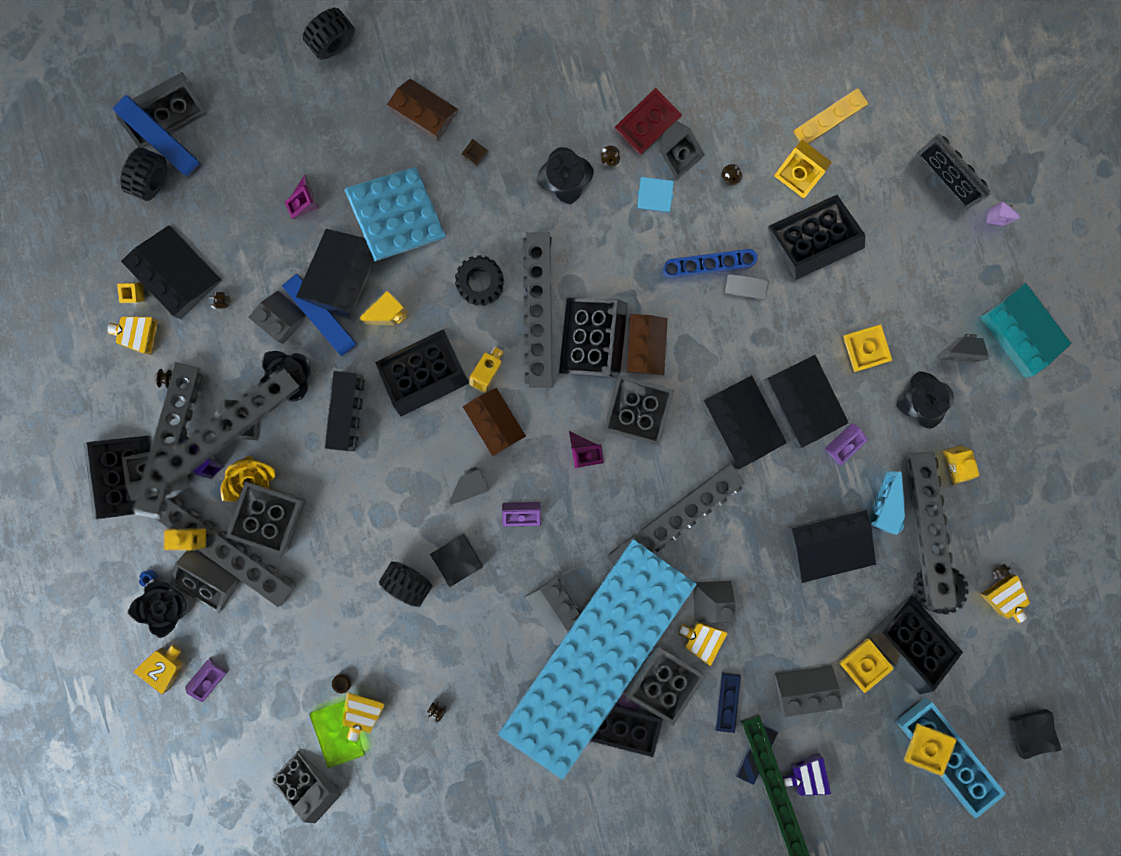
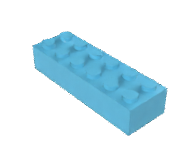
(964, 771)

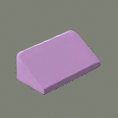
(1001, 215)

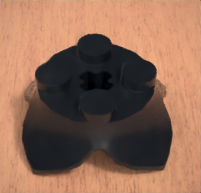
(565, 188)
(295, 364)
(913, 403)
(146, 610)

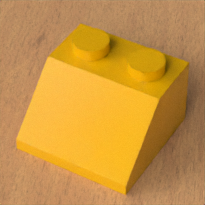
(803, 168)
(385, 312)

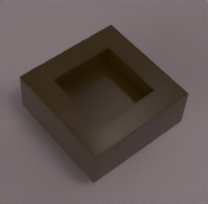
(474, 152)

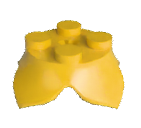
(236, 475)

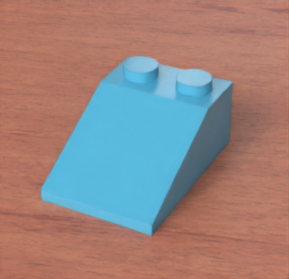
(888, 507)

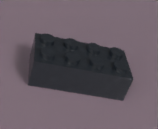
(344, 411)
(629, 730)

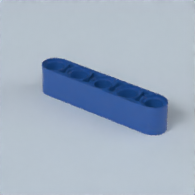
(156, 135)
(717, 258)
(321, 318)

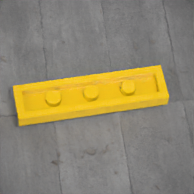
(831, 116)

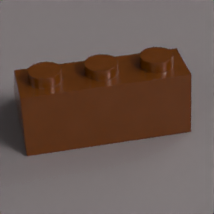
(422, 108)
(646, 344)
(494, 421)

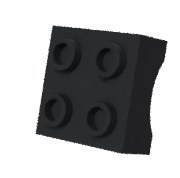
(456, 560)
(1034, 734)

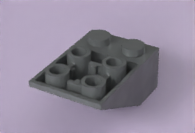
(306, 788)

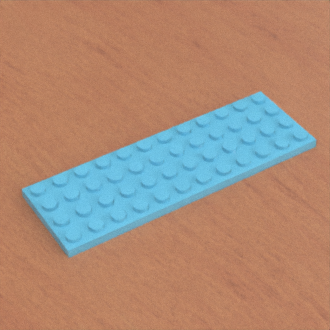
(597, 659)

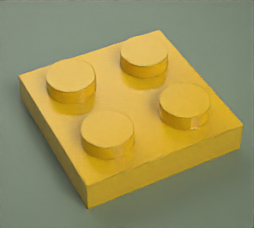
(867, 348)
(866, 665)
(930, 749)

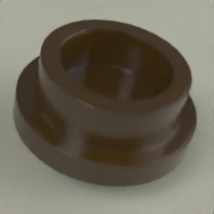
(1001, 572)
(341, 683)

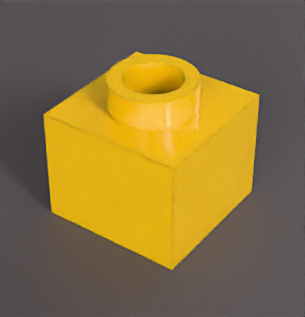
(130, 292)

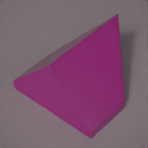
(302, 200)
(585, 451)

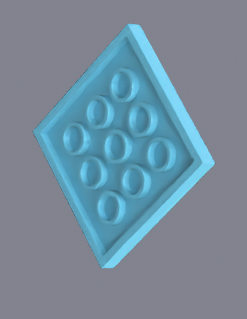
(395, 213)

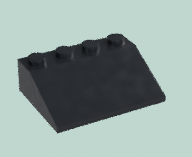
(954, 171)
(817, 236)
(171, 271)
(337, 273)
(593, 337)
(421, 373)
(806, 401)
(744, 422)
(107, 476)
(833, 545)
(916, 645)

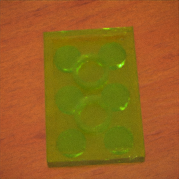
(333, 735)

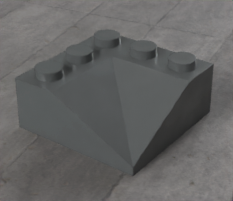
(638, 410)
(265, 518)
(664, 684)

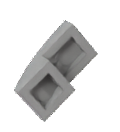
(746, 286)

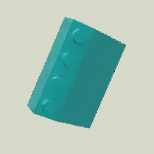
(1026, 331)

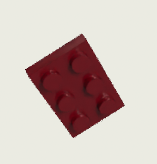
(648, 121)

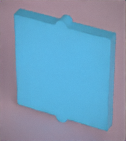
(655, 194)

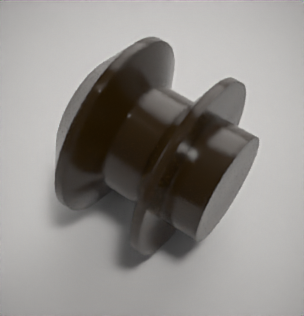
(610, 156)
(731, 174)
(219, 301)
(163, 378)
(436, 711)

